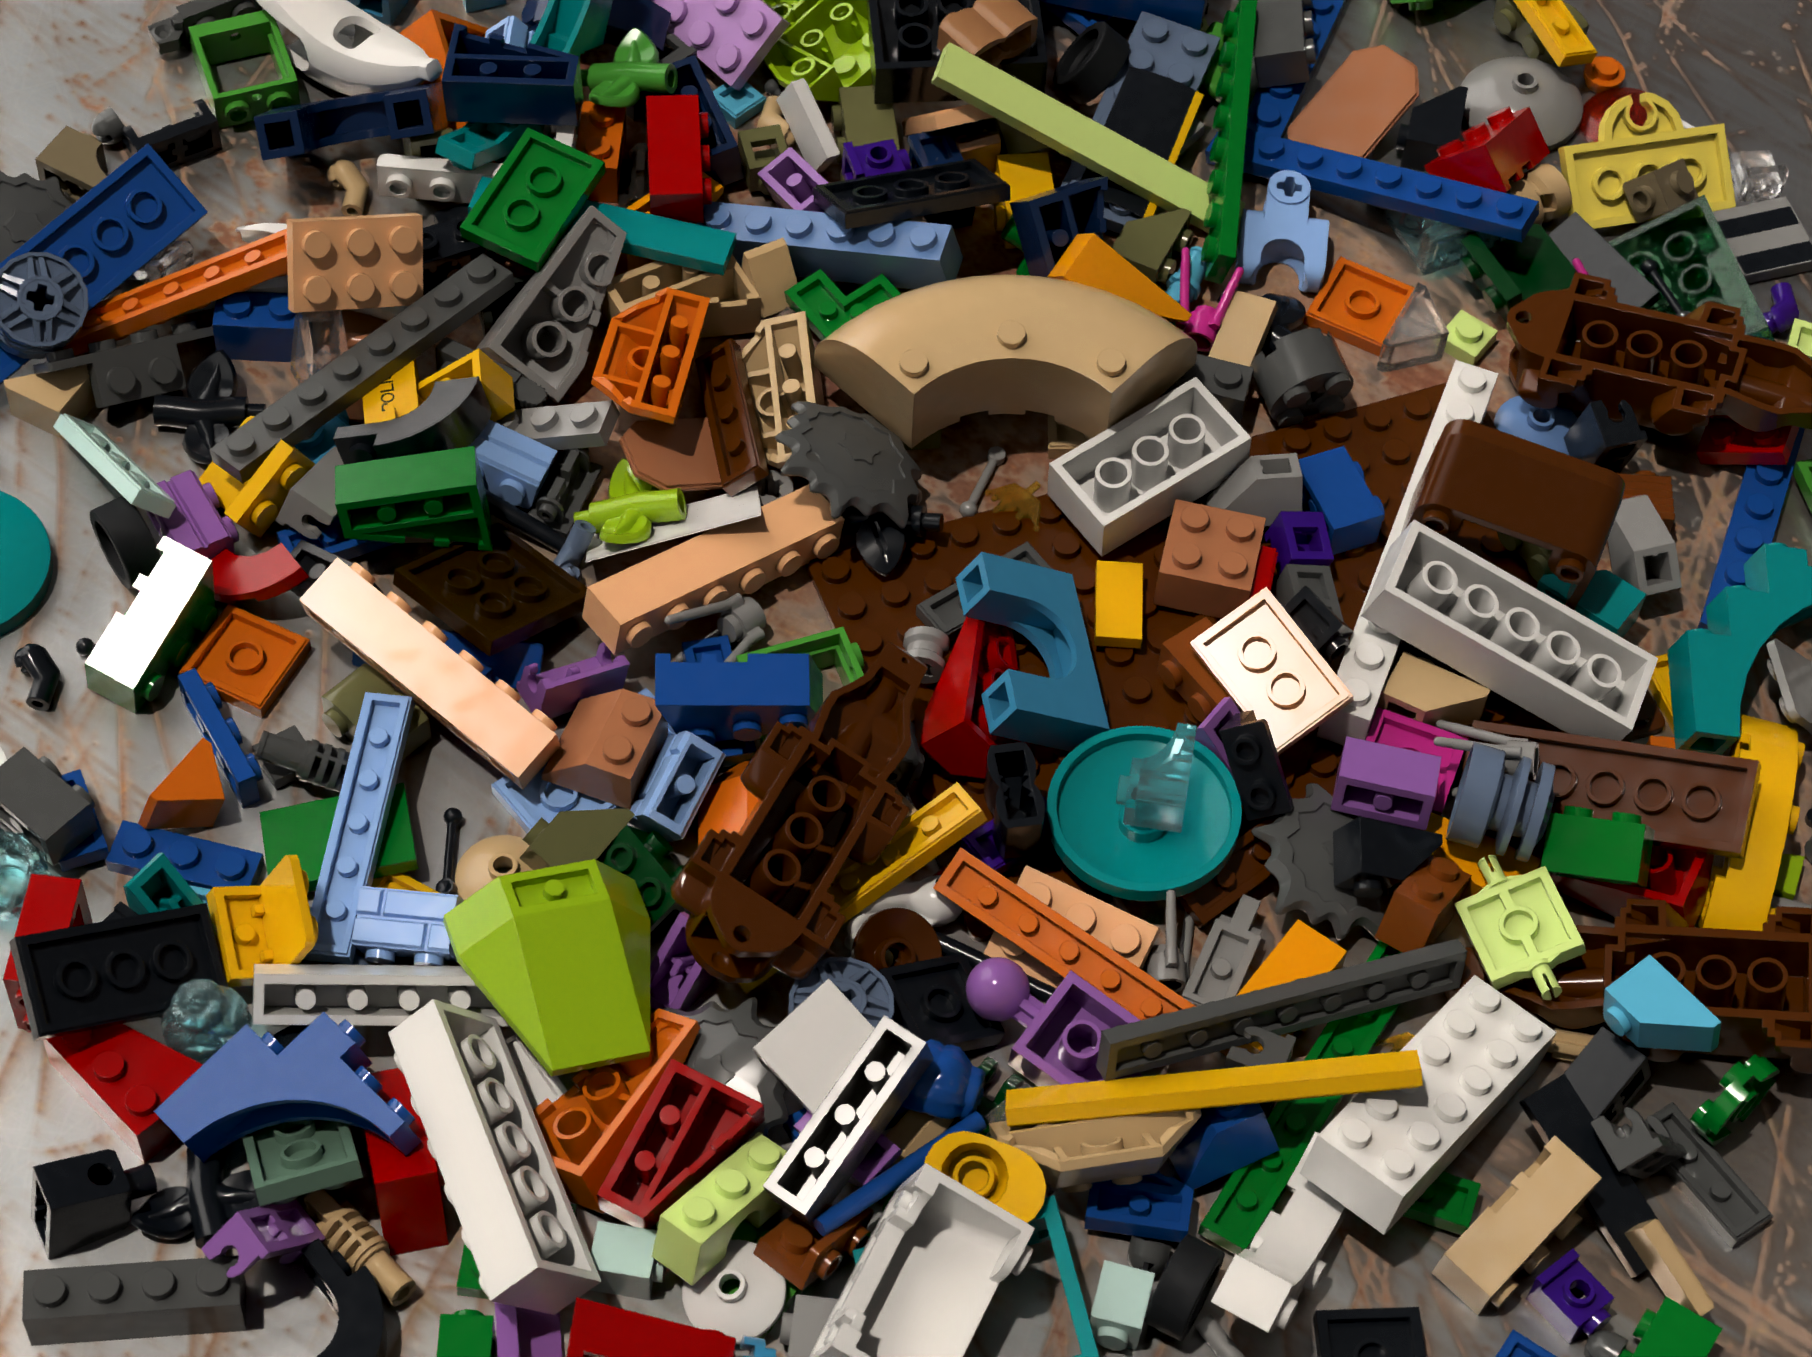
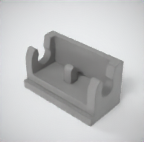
(312, 496)

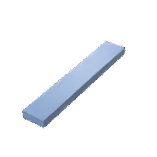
(359, 822)

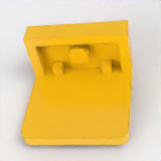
(260, 498)
(263, 922)

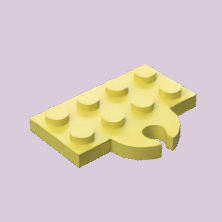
(1629, 151)

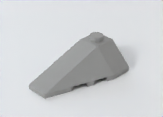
(556, 311)

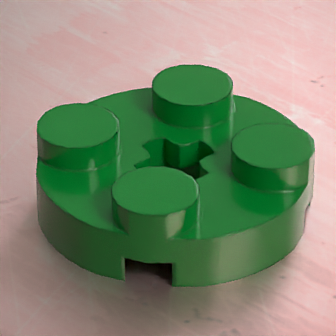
(1743, 1092)

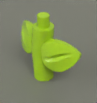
(632, 508)

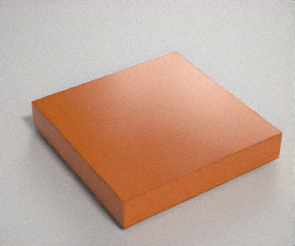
(1358, 305)
(247, 659)

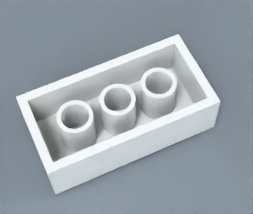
(1145, 462)

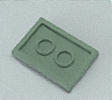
(300, 1159)

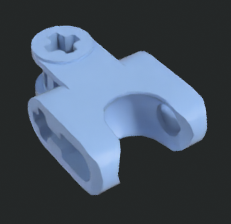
(1284, 233)

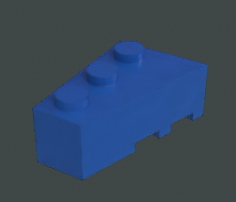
(737, 697)

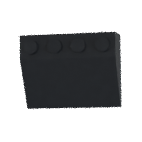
(906, 50)

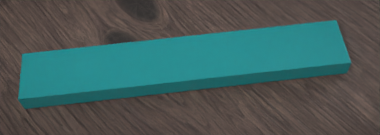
(660, 236)

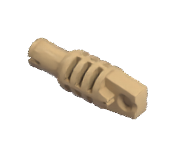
(359, 1244)

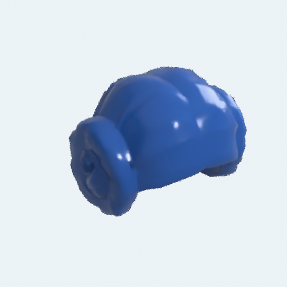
(949, 1085)

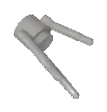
(739, 619)
(1514, 747)
(1168, 961)

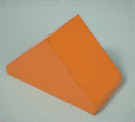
(188, 795)

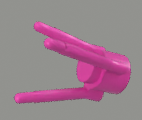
(1205, 319)

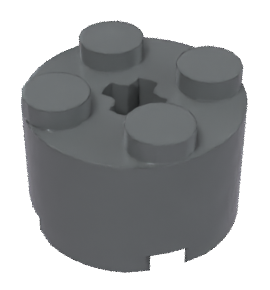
(1302, 377)

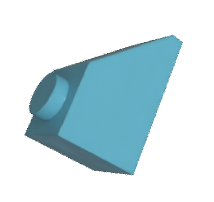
(1659, 1011)

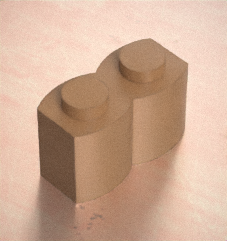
(990, 30)

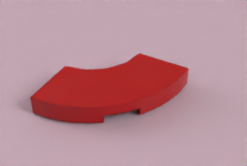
(256, 575)

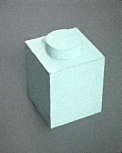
(625, 1260)
(1120, 1305)

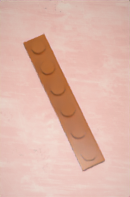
(184, 291)
(1053, 937)

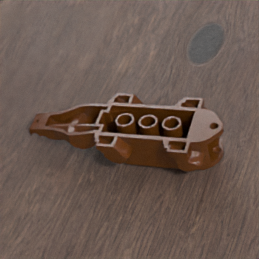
(1663, 364)
(822, 798)
(1745, 977)

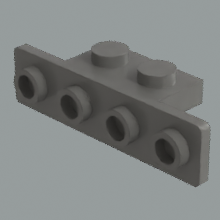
(130, 370)

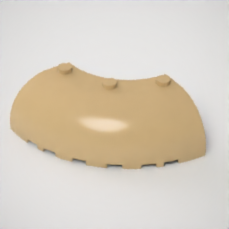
(1004, 351)

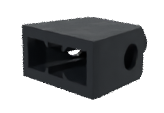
(85, 1199)

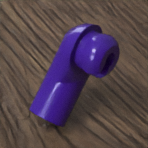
(1784, 308)

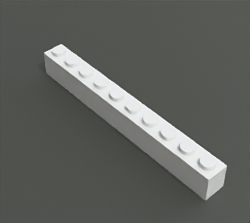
(1371, 648)

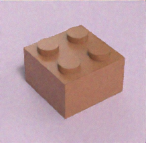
(1208, 559)

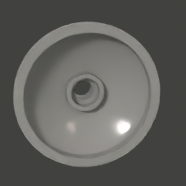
(1523, 84)

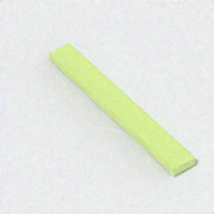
(1072, 133)

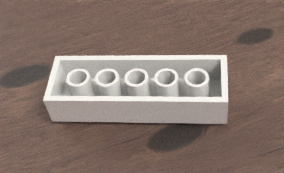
(1509, 636)
(1399, 1141)
(493, 1159)

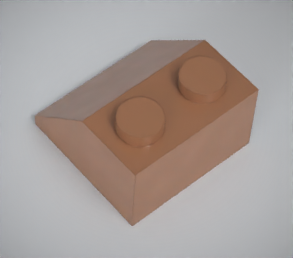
(609, 747)

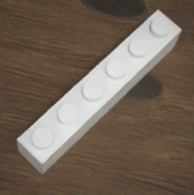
(360, 993)

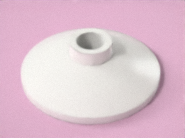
(748, 1310)

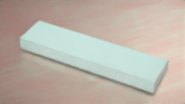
(115, 465)

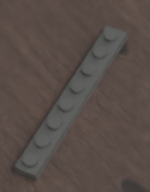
(363, 366)
(1280, 1009)

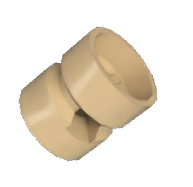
(1548, 187)

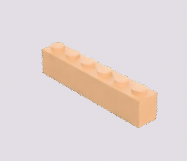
(711, 568)
(431, 672)

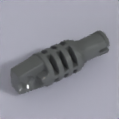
(311, 761)

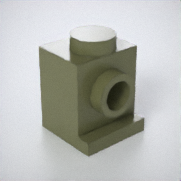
(757, 160)

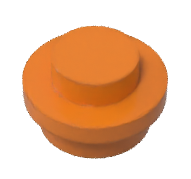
(1603, 74)

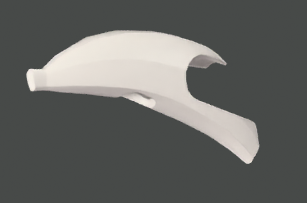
(355, 64)

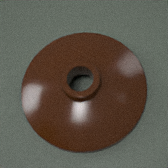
(901, 932)

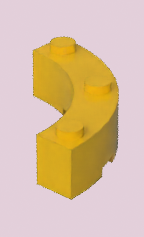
(1744, 888)

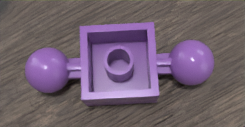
(1059, 1036)

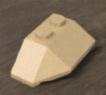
(779, 374)
(1099, 1149)

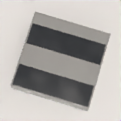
(1766, 239)

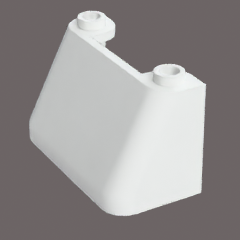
(925, 1273)

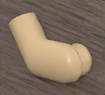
(772, 115)
(356, 186)

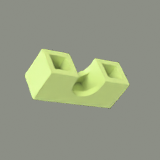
(699, 1225)

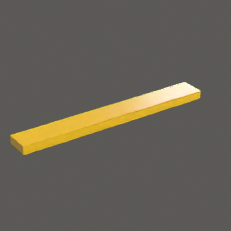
(1213, 1088)

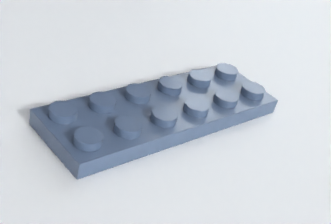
(1159, 48)

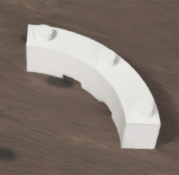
(1282, 1256)

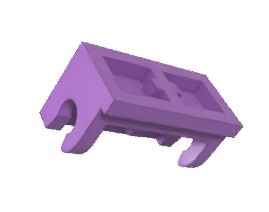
(562, 688)
(264, 1234)

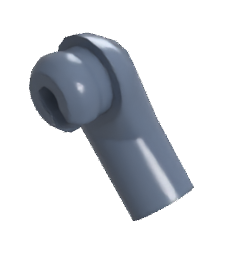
(575, 547)

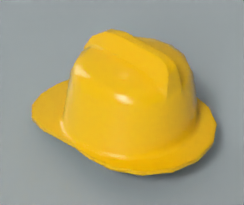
(992, 1170)

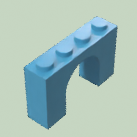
(1046, 611)

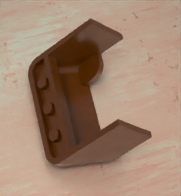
(1520, 493)

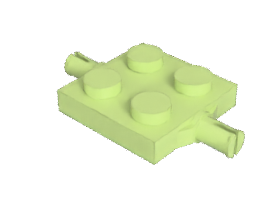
(1519, 927)

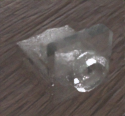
(1757, 176)

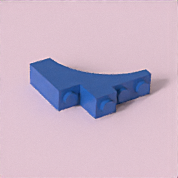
(263, 1084)

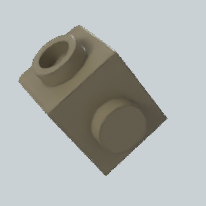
(1660, 190)

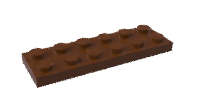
(1684, 795)

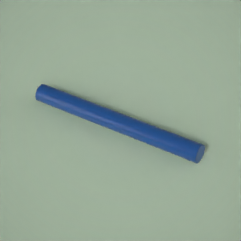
(888, 1180)

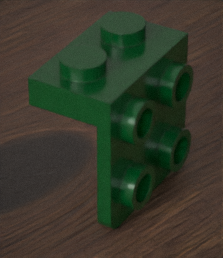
(1515, 268)
(649, 863)

